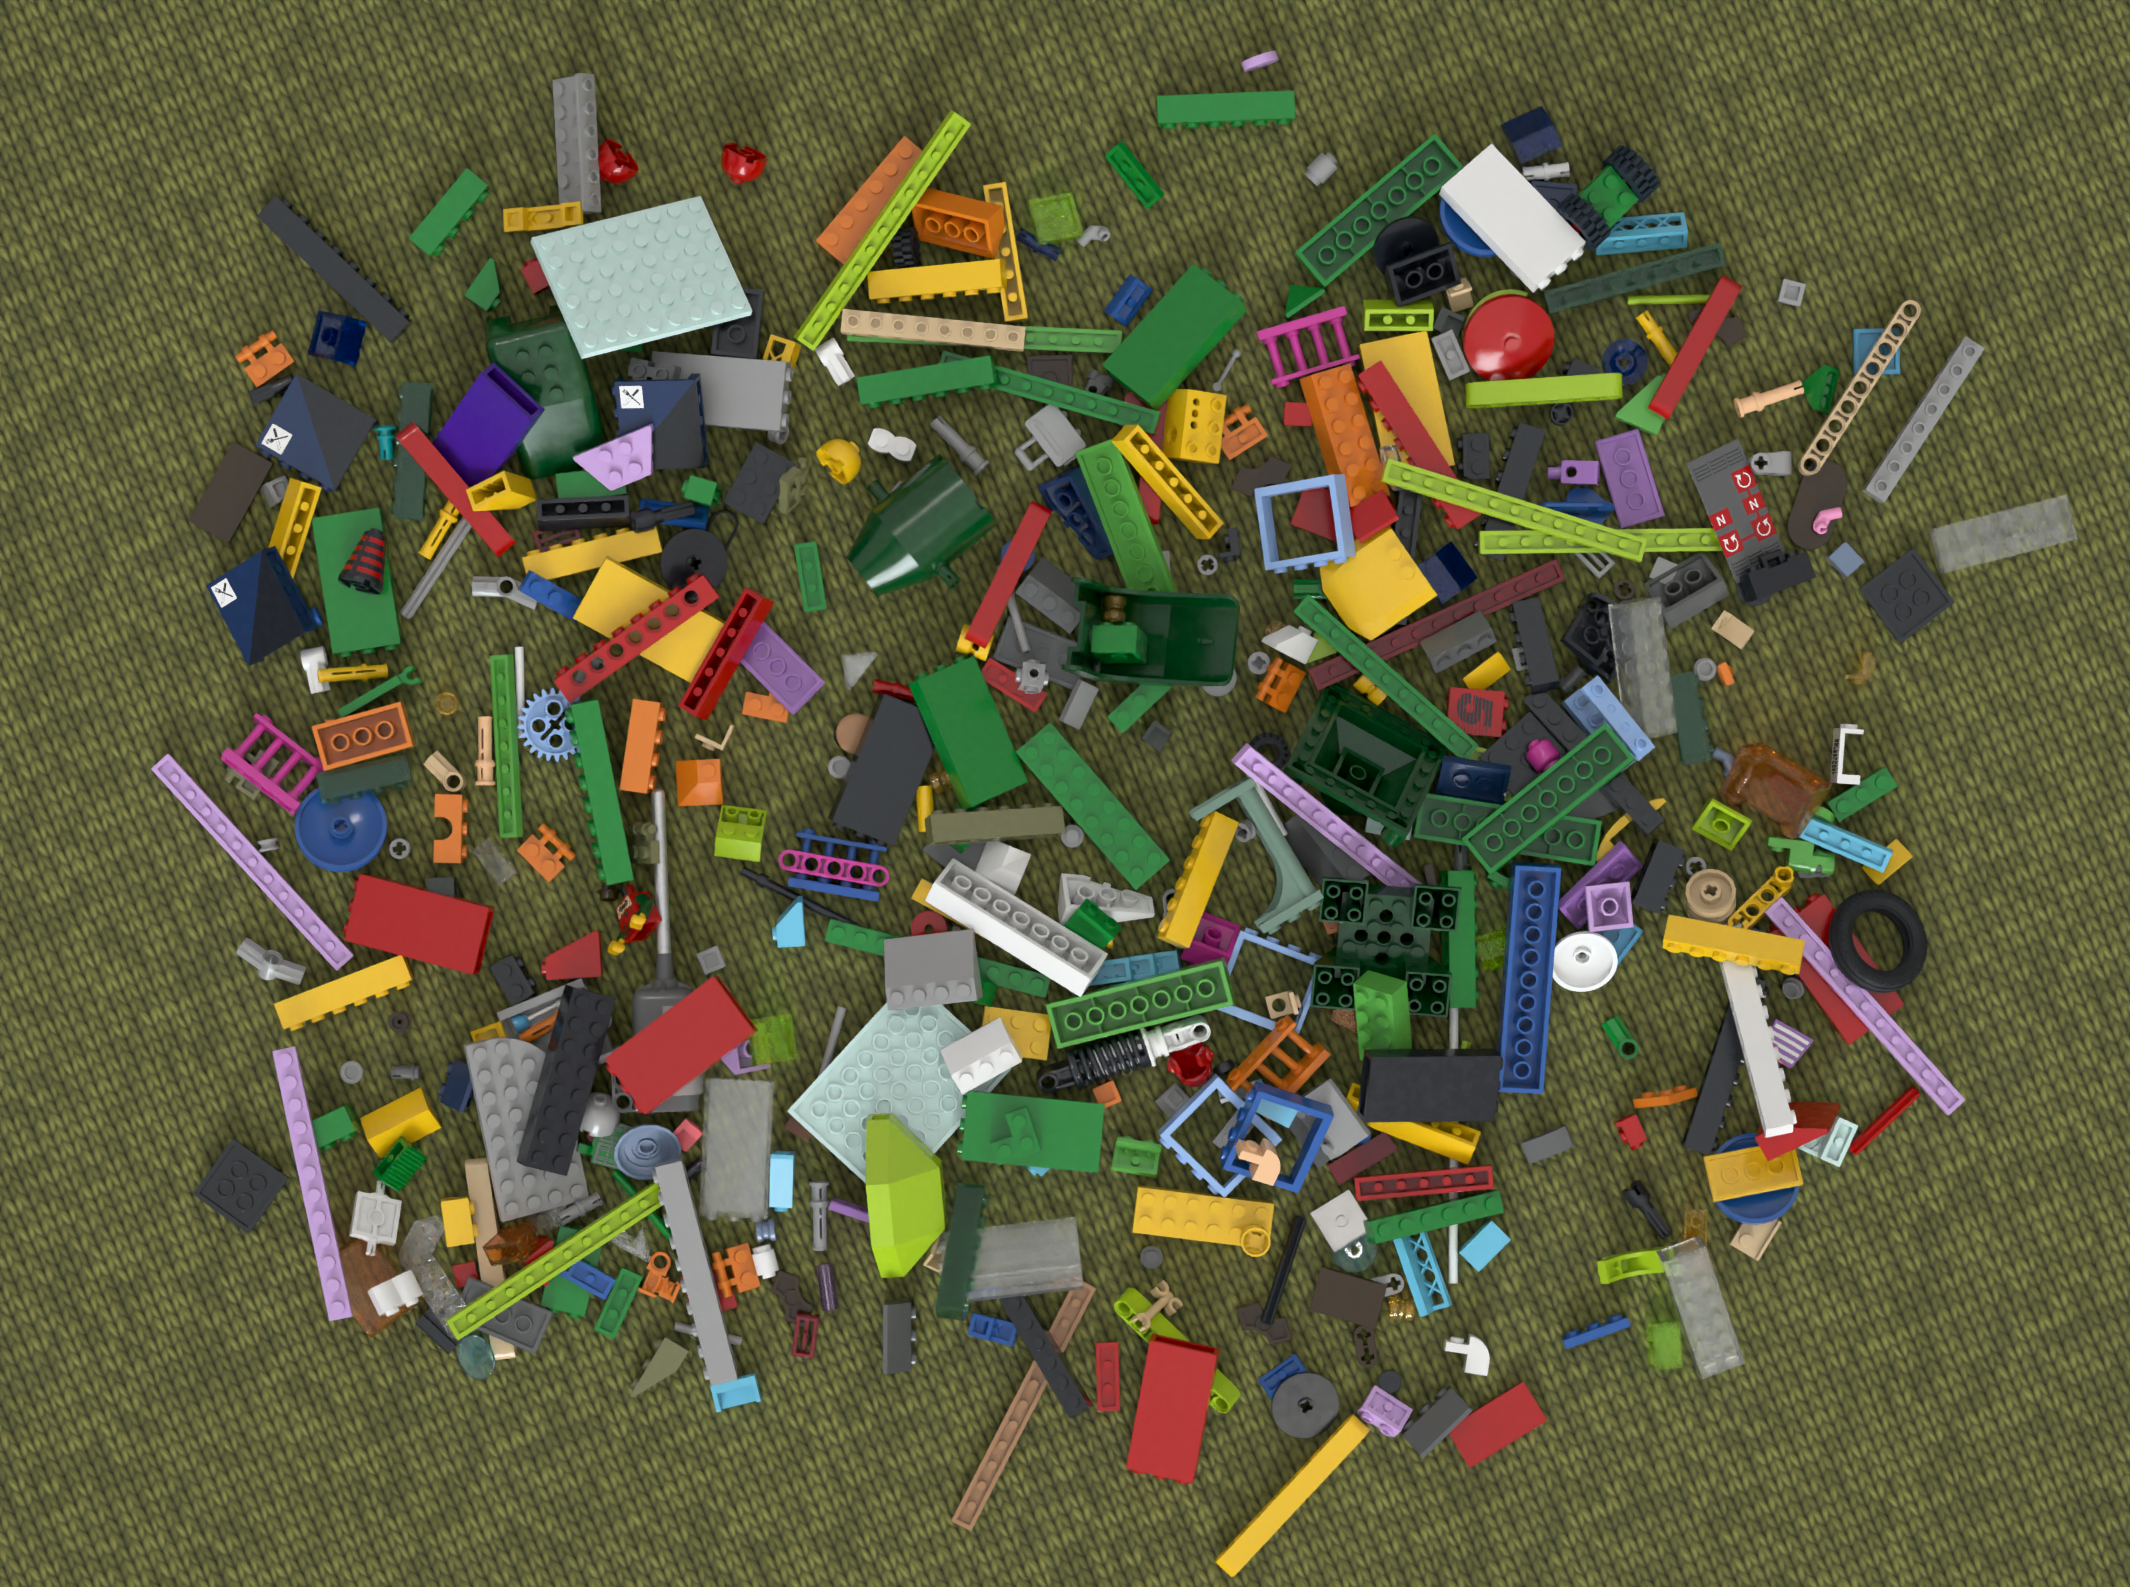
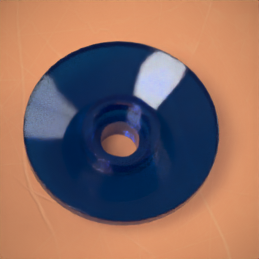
(1632, 353)

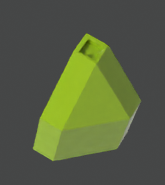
(902, 1195)

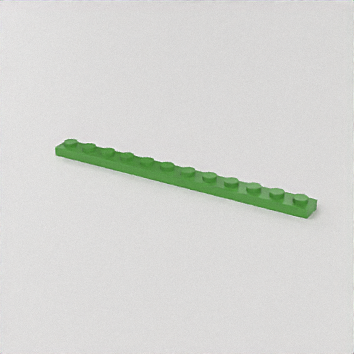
(1041, 339)

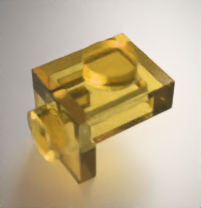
(1866, 666)

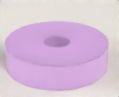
(1260, 61)

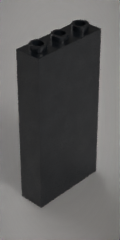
(884, 772)
(1429, 1085)

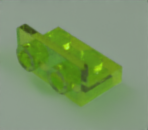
(1491, 949)

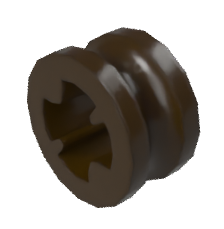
(1630, 585)

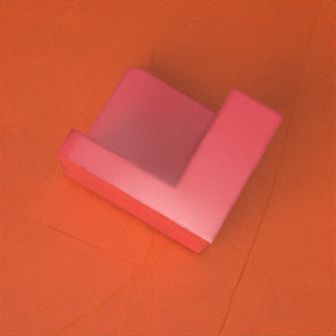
(688, 1134)

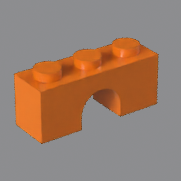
(452, 808)

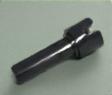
(646, 519)
(1640, 1198)

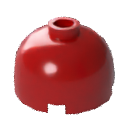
(742, 163)
(614, 164)

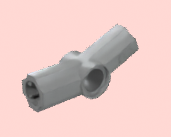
(492, 587)
(270, 963)

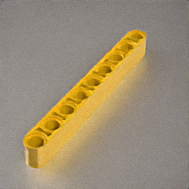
(1292, 1495)

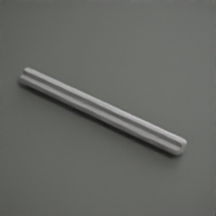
(436, 568)

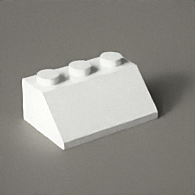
(981, 1055)

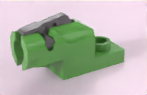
(1802, 857)

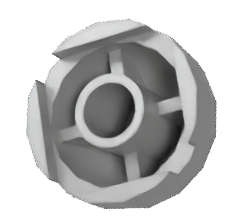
(600, 1115)

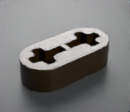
(1359, 1346)

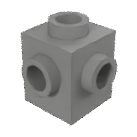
(1030, 684)

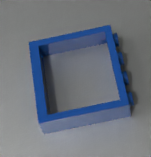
(1259, 1091)

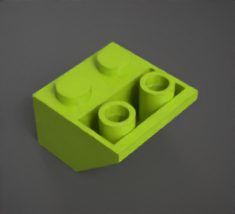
(740, 833)

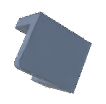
(1845, 560)

